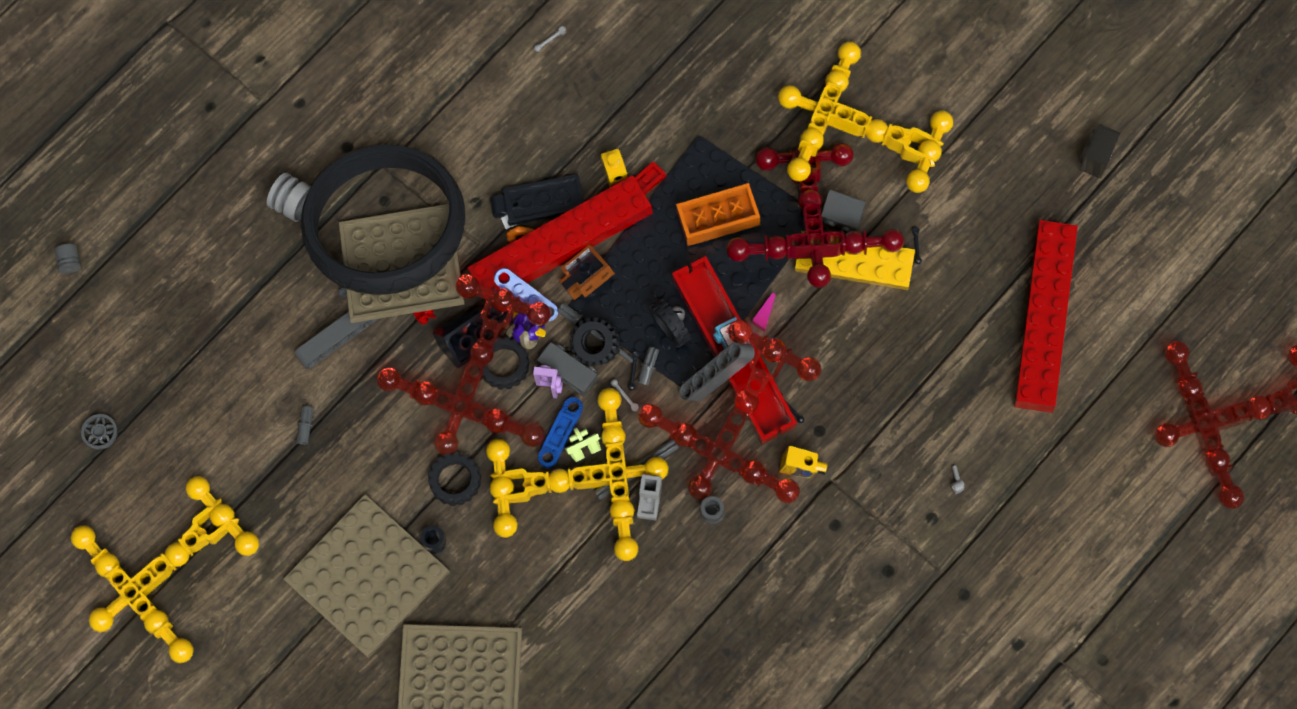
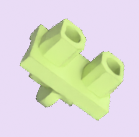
(575, 449)

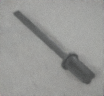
(575, 318)

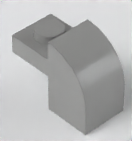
(649, 497)

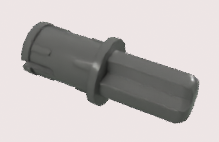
(648, 366)
(305, 425)

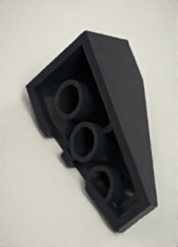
(461, 334)

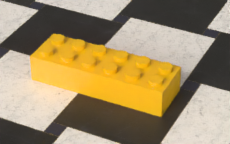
(874, 268)

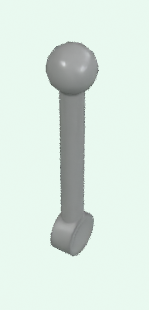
(562, 30)
(634, 407)

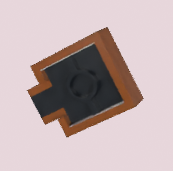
(585, 273)

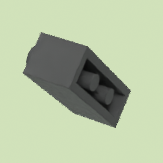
(572, 372)

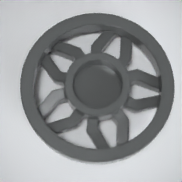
(99, 432)

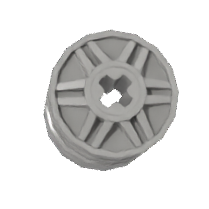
(288, 196)

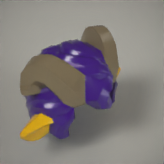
(524, 331)

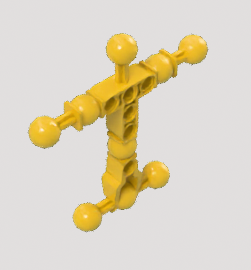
(875, 130)
(561, 480)
(175, 555)

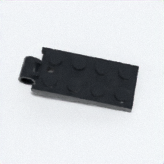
(538, 200)

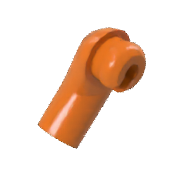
(516, 232)

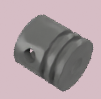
(67, 258)
(712, 510)

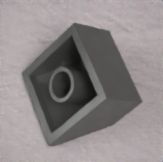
(842, 212)

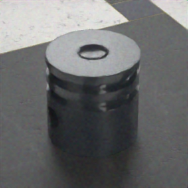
(433, 539)

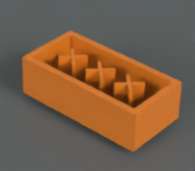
(718, 214)

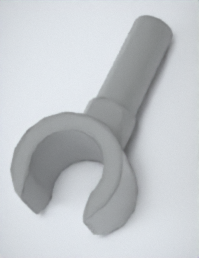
(957, 486)

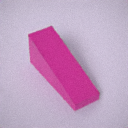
(762, 317)

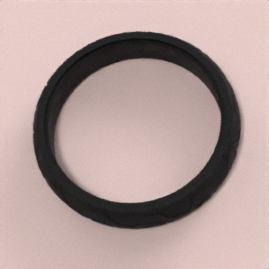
(371, 159)

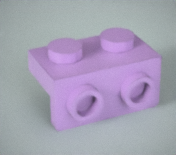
(548, 377)

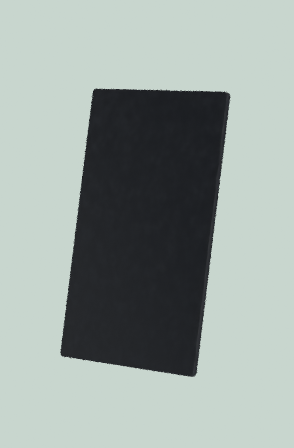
(657, 248)

